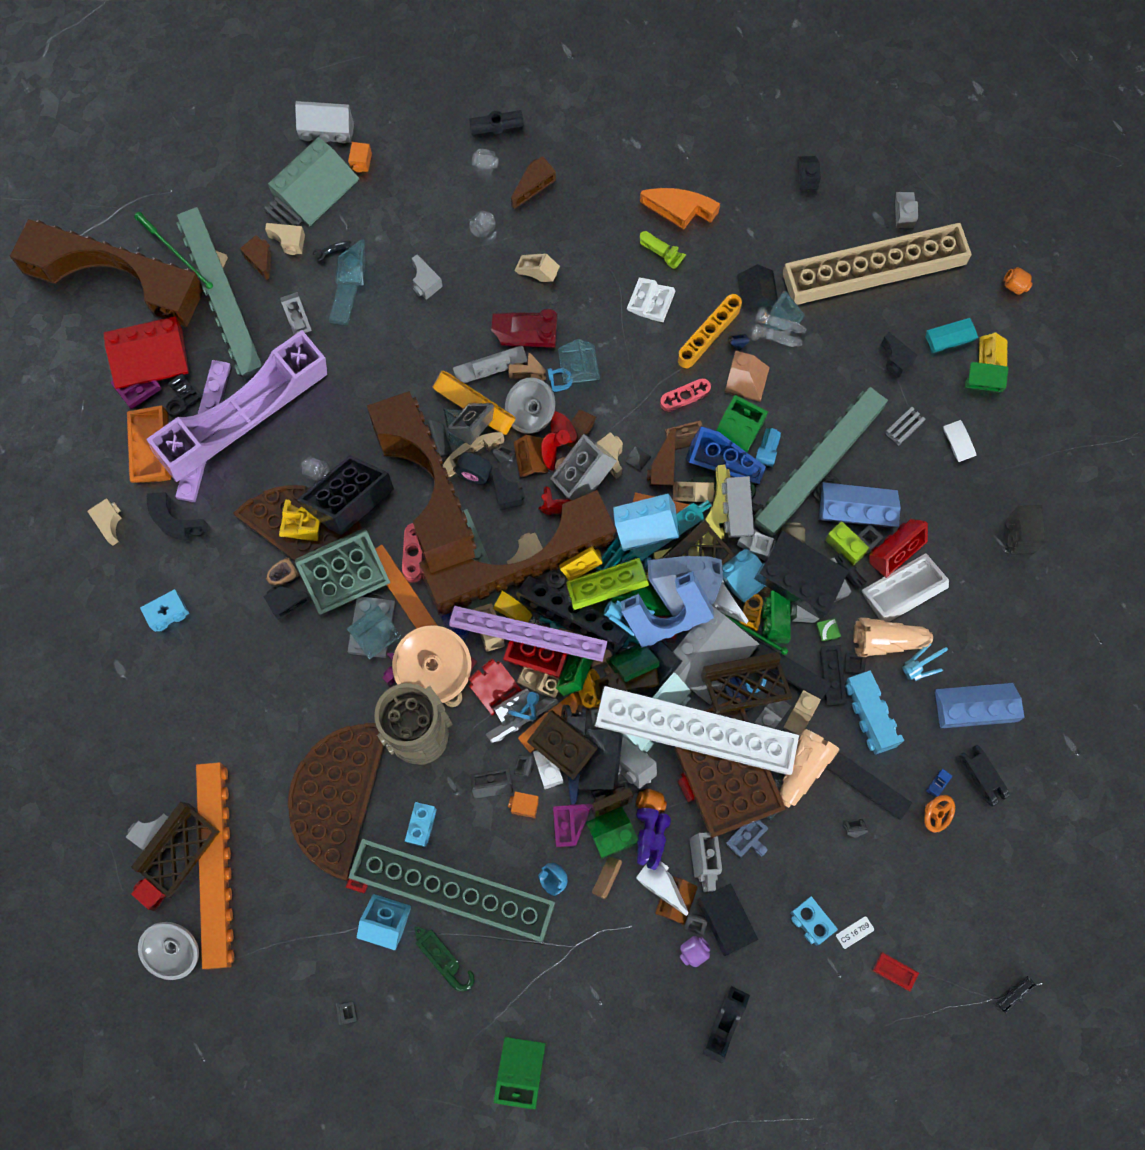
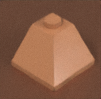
(747, 376)

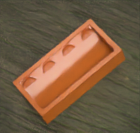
(142, 462)

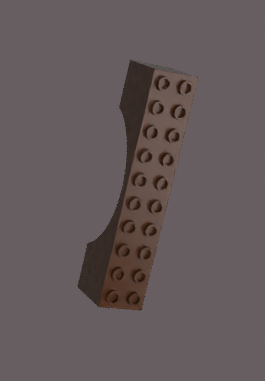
(54, 253)
(442, 524)
(582, 525)

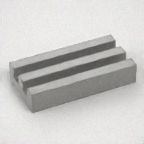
(915, 415)

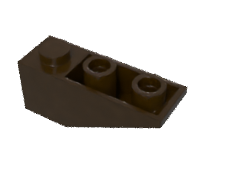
(635, 685)

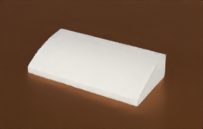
(905, 588)

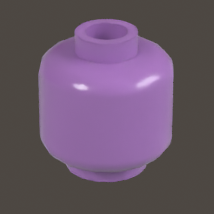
(695, 951)

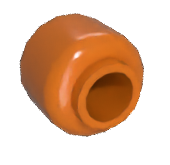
(1018, 280)
(651, 799)

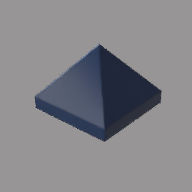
(738, 341)

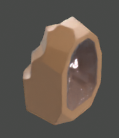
(282, 573)

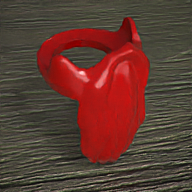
(551, 506)

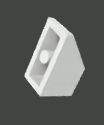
(548, 771)

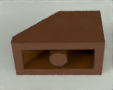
(258, 255)

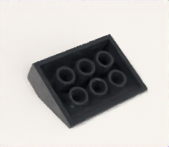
(346, 494)
(802, 575)

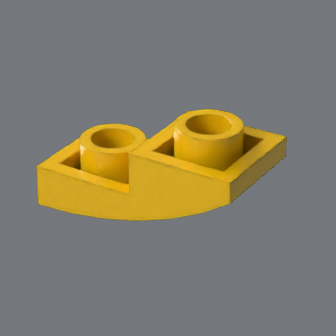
(512, 608)

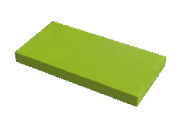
(607, 583)

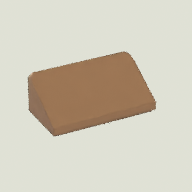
(685, 434)
(607, 877)

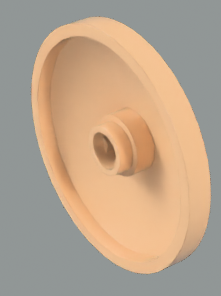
(433, 659)

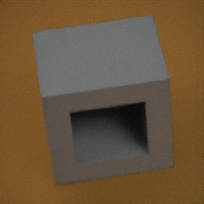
(871, 534)

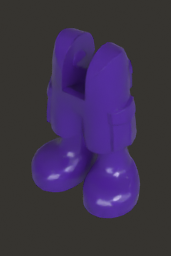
(651, 842)

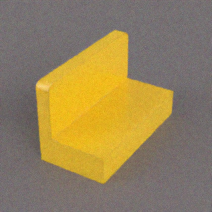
(993, 349)
(581, 563)

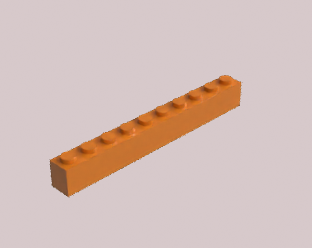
(214, 868)

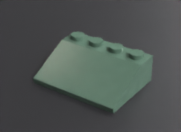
(313, 181)
(342, 571)

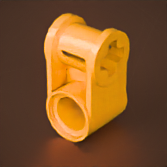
(753, 614)
(588, 692)

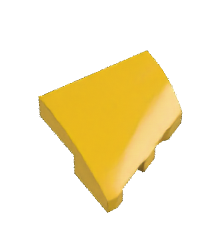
(298, 523)

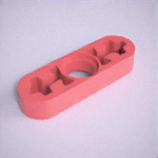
(682, 402)

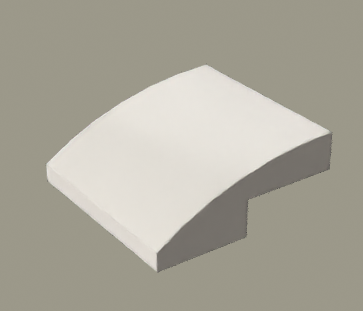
(651, 299)

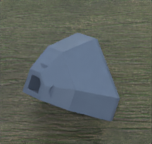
(664, 571)

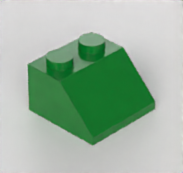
(612, 832)

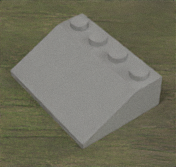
(711, 644)

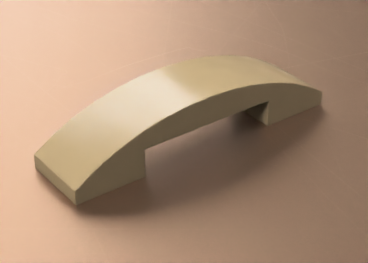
(489, 440)

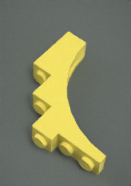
(714, 518)

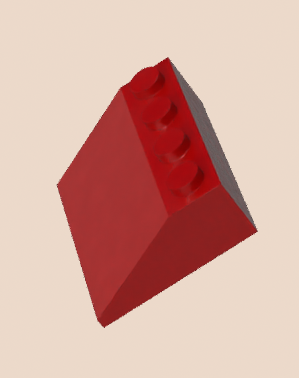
(146, 352)

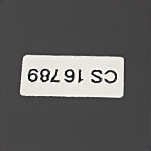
(855, 932)

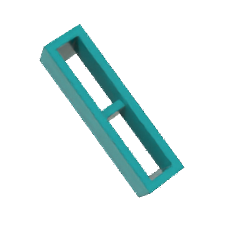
(951, 335)
(612, 556)

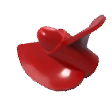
(562, 433)

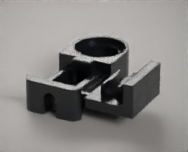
(187, 396)

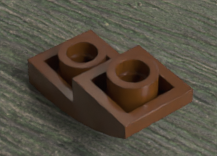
(583, 424)

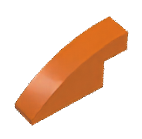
(679, 205)

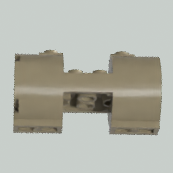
(412, 723)

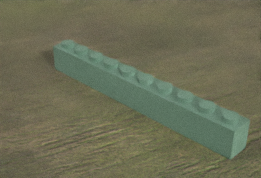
(221, 295)
(819, 464)

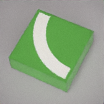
(828, 630)

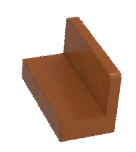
(529, 455)
(687, 893)

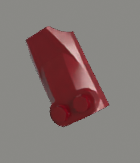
(526, 328)

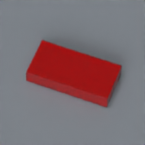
(895, 971)

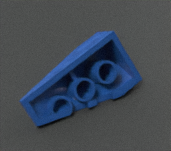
(712, 449)

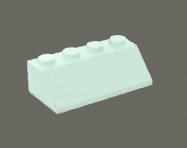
(672, 691)

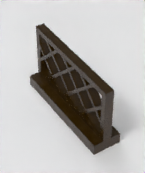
(692, 537)
(741, 667)
(161, 841)

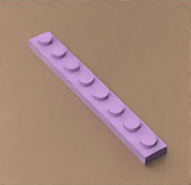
(212, 396)
(528, 633)

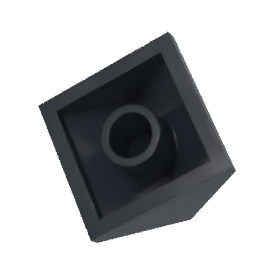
(757, 287)

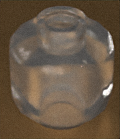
(484, 160)
(482, 224)
(315, 468)

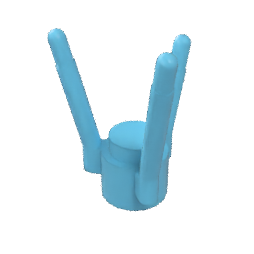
(614, 613)
(914, 669)

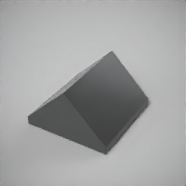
(472, 421)

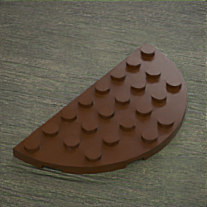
(265, 517)
(332, 796)

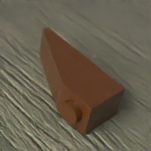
(536, 178)
(663, 466)

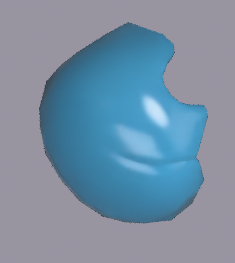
(553, 878)

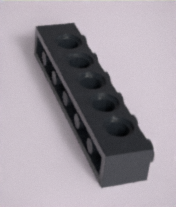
(562, 614)

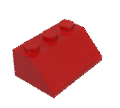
(899, 546)
(536, 658)

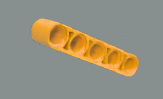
(712, 323)
(463, 395)

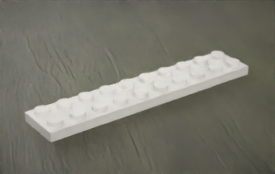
(697, 730)

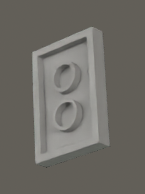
(362, 607)

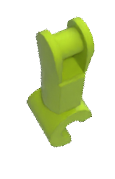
(669, 254)

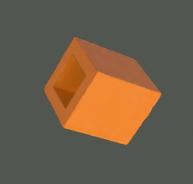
(360, 157)
(523, 804)

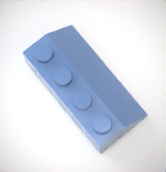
(859, 505)
(978, 705)

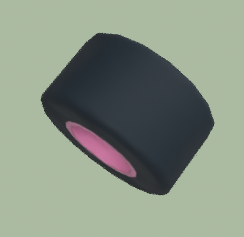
(473, 468)

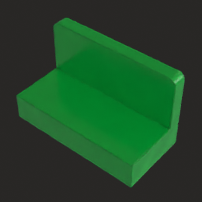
(987, 377)

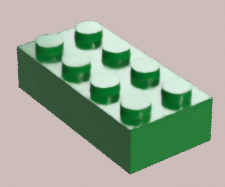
(573, 674)

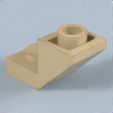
(538, 682)

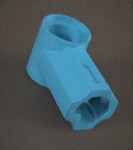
(767, 452)

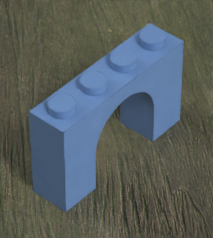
(651, 629)

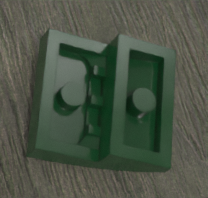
(633, 662)

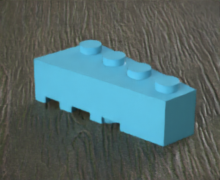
(872, 713)

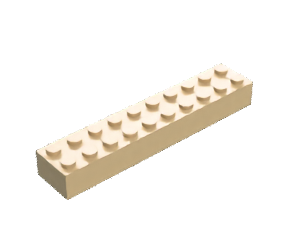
(876, 263)

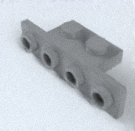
(490, 364)
(513, 723)

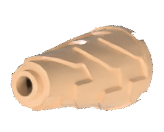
(883, 637)
(810, 760)

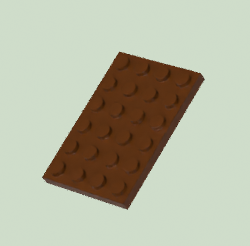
(727, 790)

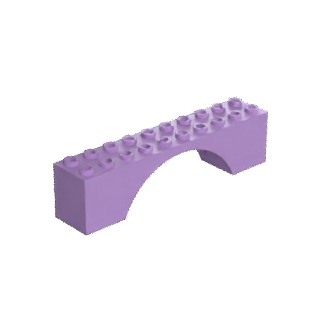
(196, 438)

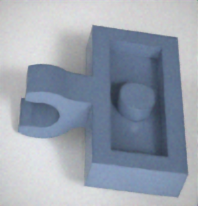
(748, 837)

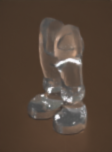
(778, 336)

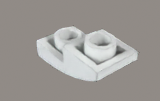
(959, 440)

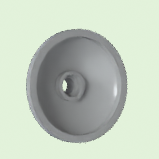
(522, 403)
(162, 957)

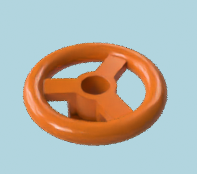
(937, 812)

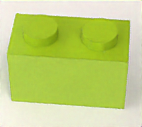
(847, 542)

